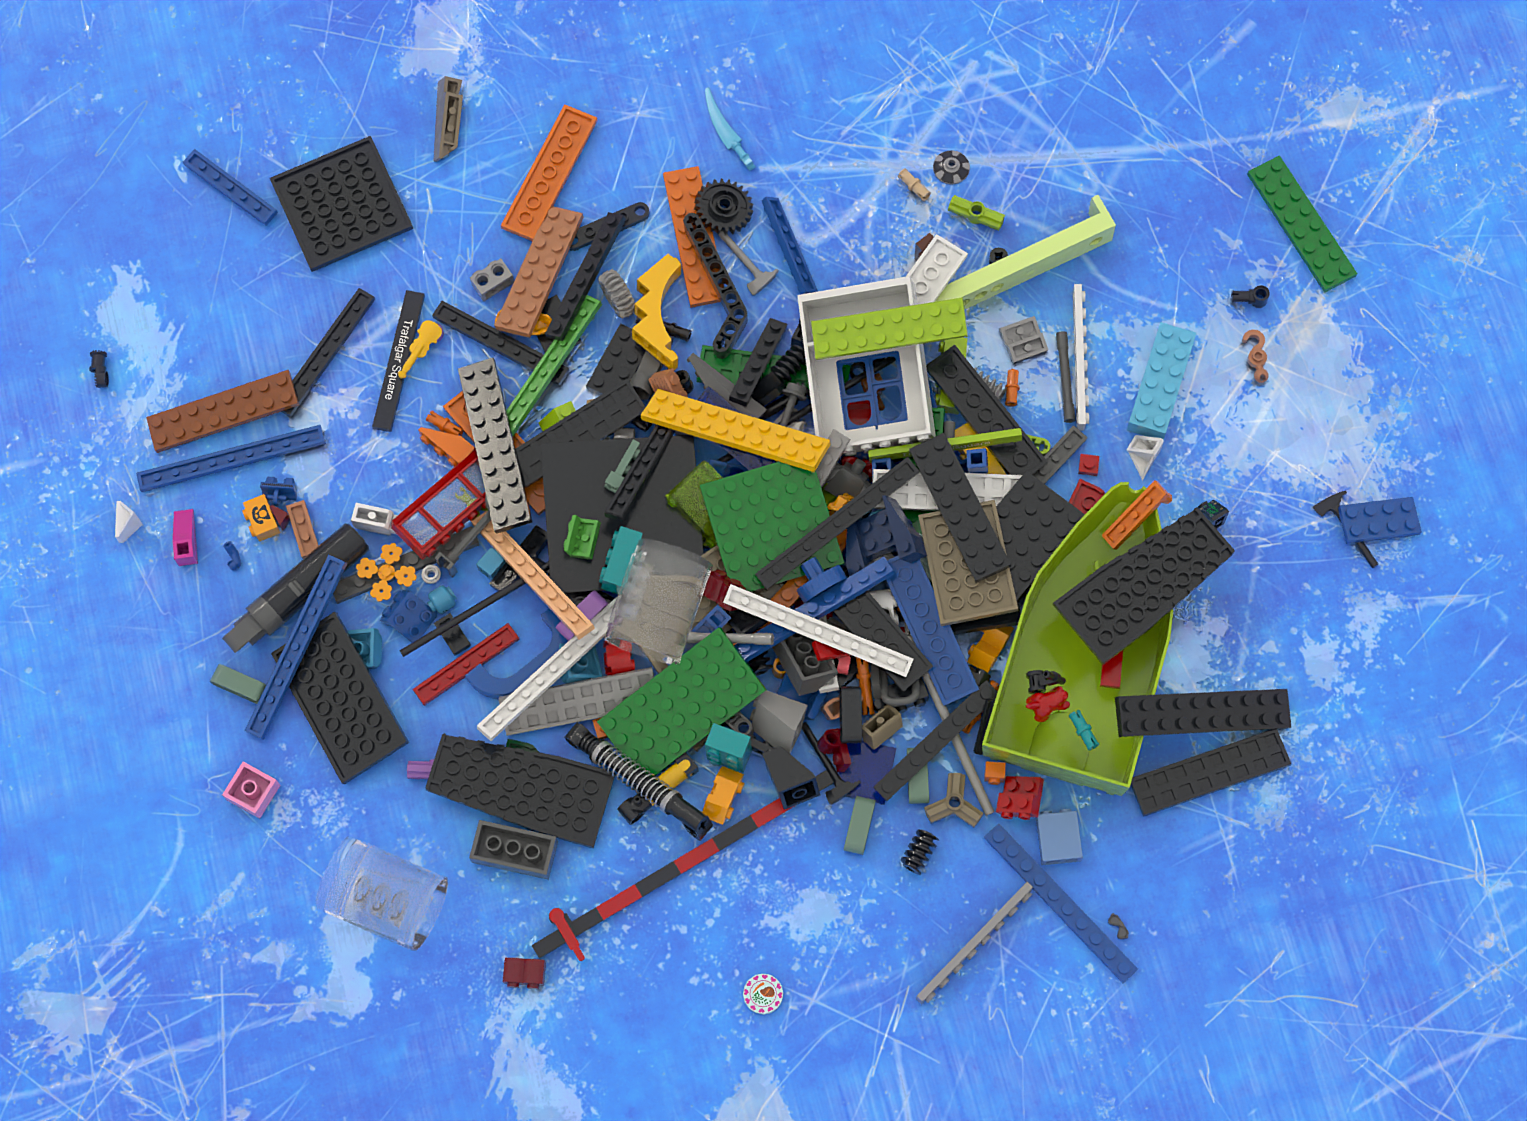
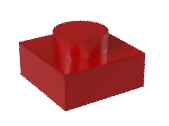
(1088, 464)

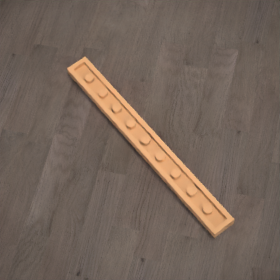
(537, 580)

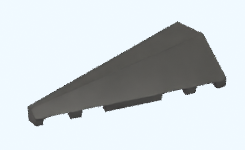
(723, 386)

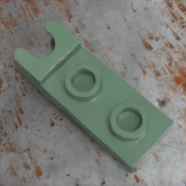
(616, 478)

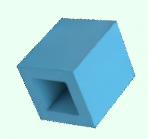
(490, 563)

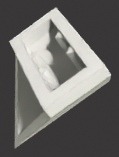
(1143, 452)
(126, 522)

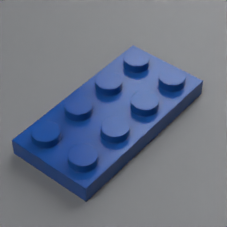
(1379, 520)

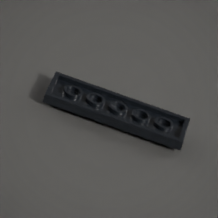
(870, 621)

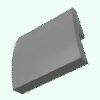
(1023, 339)

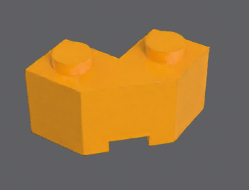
(989, 647)
(725, 788)

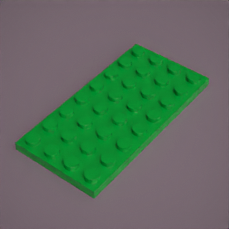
(682, 704)

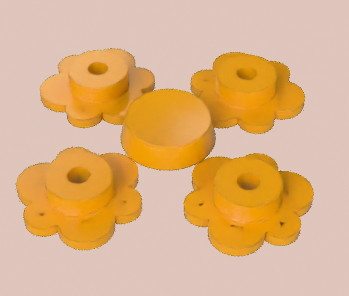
(386, 572)

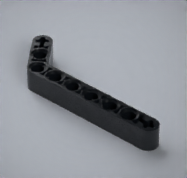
(717, 279)

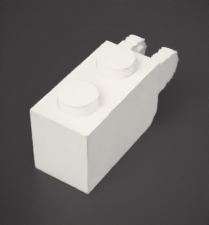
(372, 519)

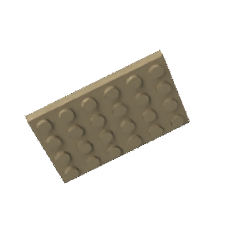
(954, 588)

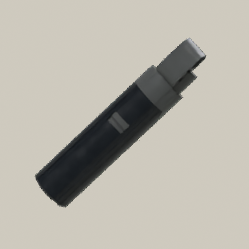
(292, 590)

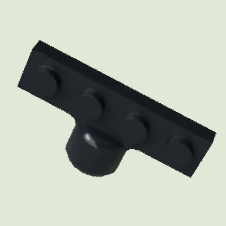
(532, 545)

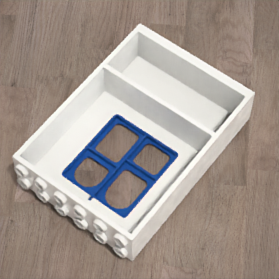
(826, 375)

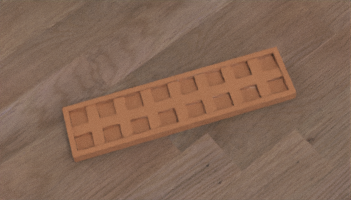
(539, 272)

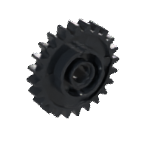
(723, 219)

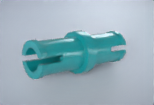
(1084, 730)

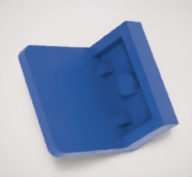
(408, 615)
(812, 699)

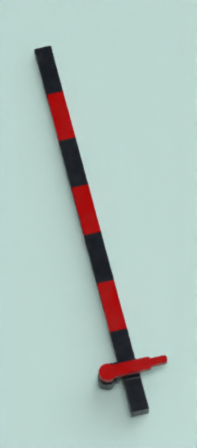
(569, 930)

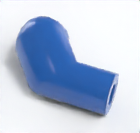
(234, 554)

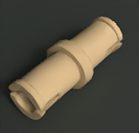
(914, 184)

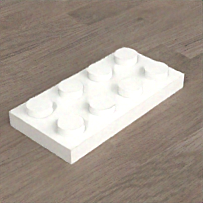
(935, 268)

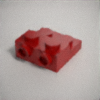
(1020, 797)

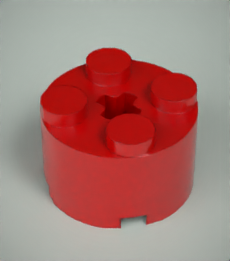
(617, 659)

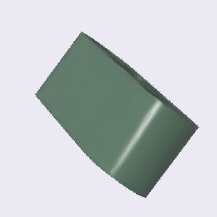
(237, 683)
(918, 786)
(859, 825)

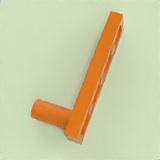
(1136, 514)

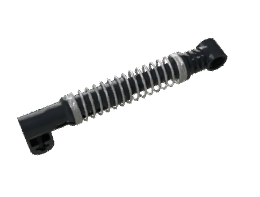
(668, 800)

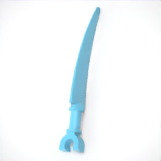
(725, 132)

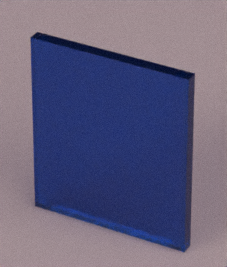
(869, 768)

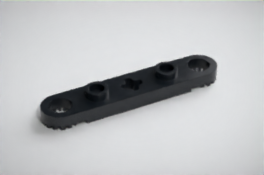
(588, 232)

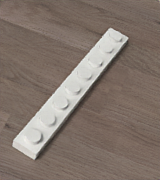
(1081, 365)

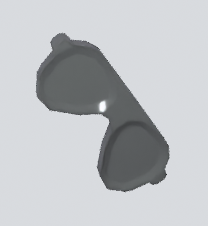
(1116, 921)

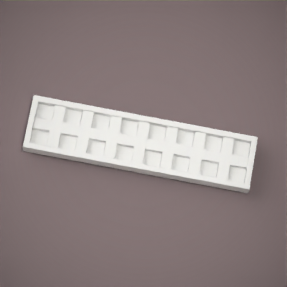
(916, 495)

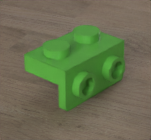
(581, 537)

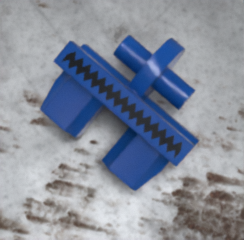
(279, 491)

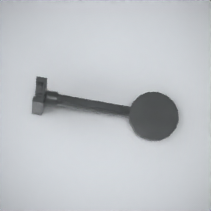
(450, 560)

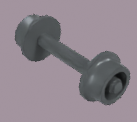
(794, 392)

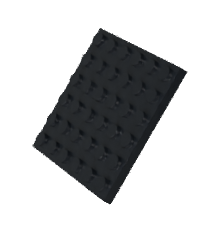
(341, 203)

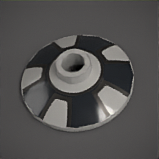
(951, 174)

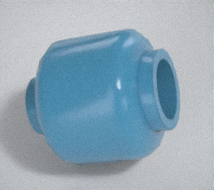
(441, 599)

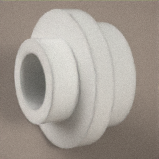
(428, 569)

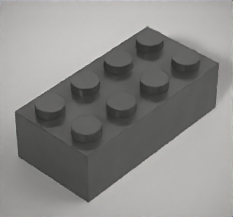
(513, 849)

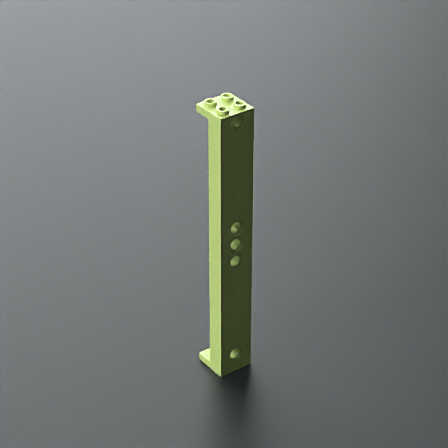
(1034, 258)

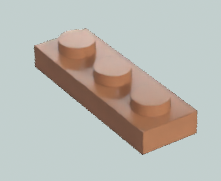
(302, 527)

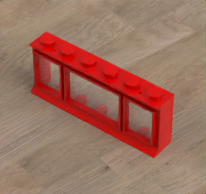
(442, 508)

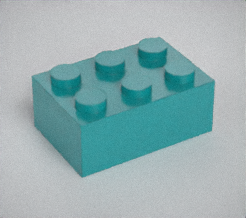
(618, 558)
(728, 748)

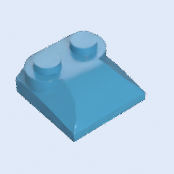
(369, 645)
(584, 669)

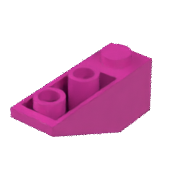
(184, 538)

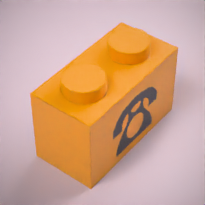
(261, 518)

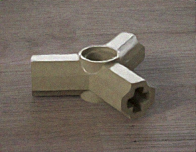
(955, 791)

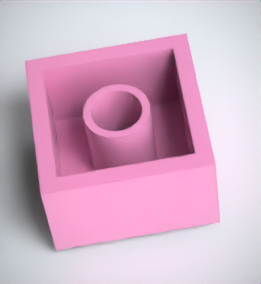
(251, 790)

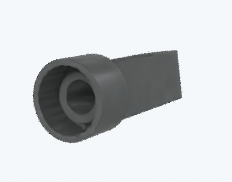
(646, 369)

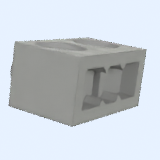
(495, 283)

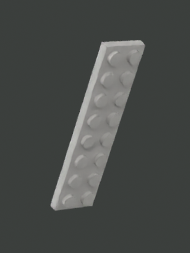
(578, 701)

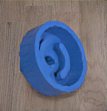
(818, 579)

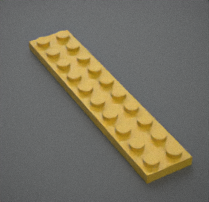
(736, 430)

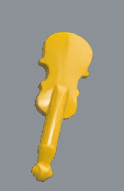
(428, 333)

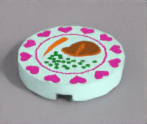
(763, 994)

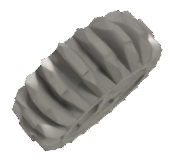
(617, 293)

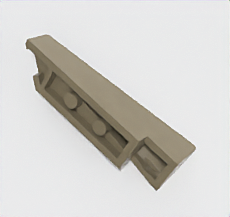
(447, 116)

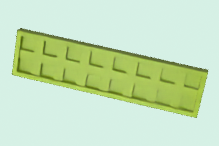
(889, 328)

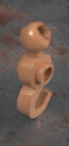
(1257, 356)

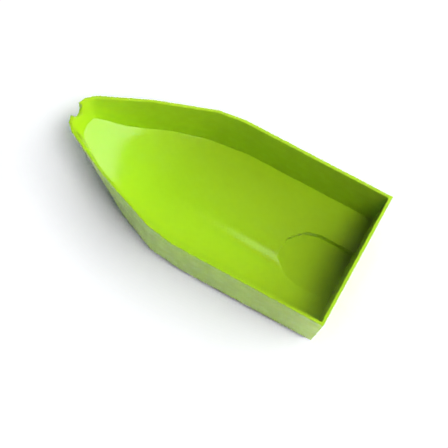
(1050, 644)

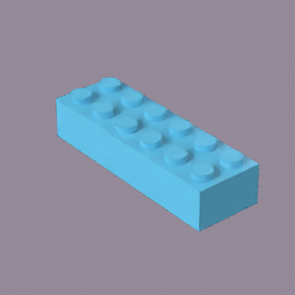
(1161, 381)

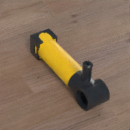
(636, 806)

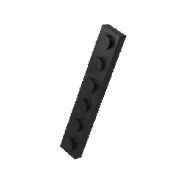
(758, 362)

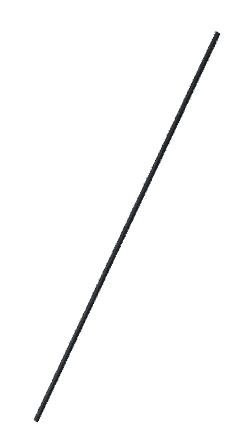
(520, 582)

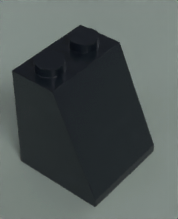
(790, 778)

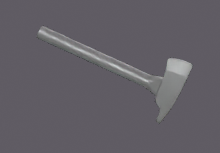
(761, 279)

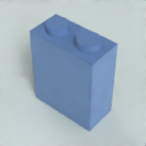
(1059, 837)

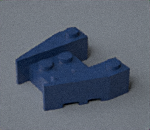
(880, 535)

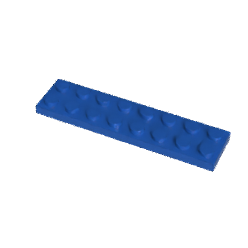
(936, 642)

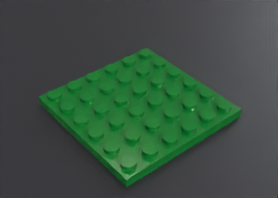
(763, 515)

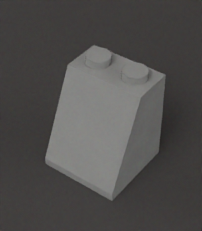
(778, 719)

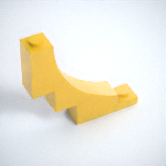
(650, 330)

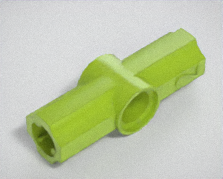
(986, 217)

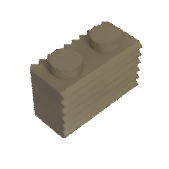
(881, 726)

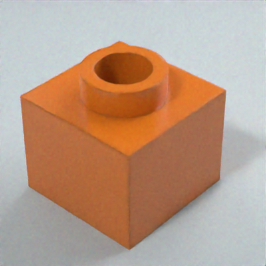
(994, 772)

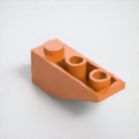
(446, 444)

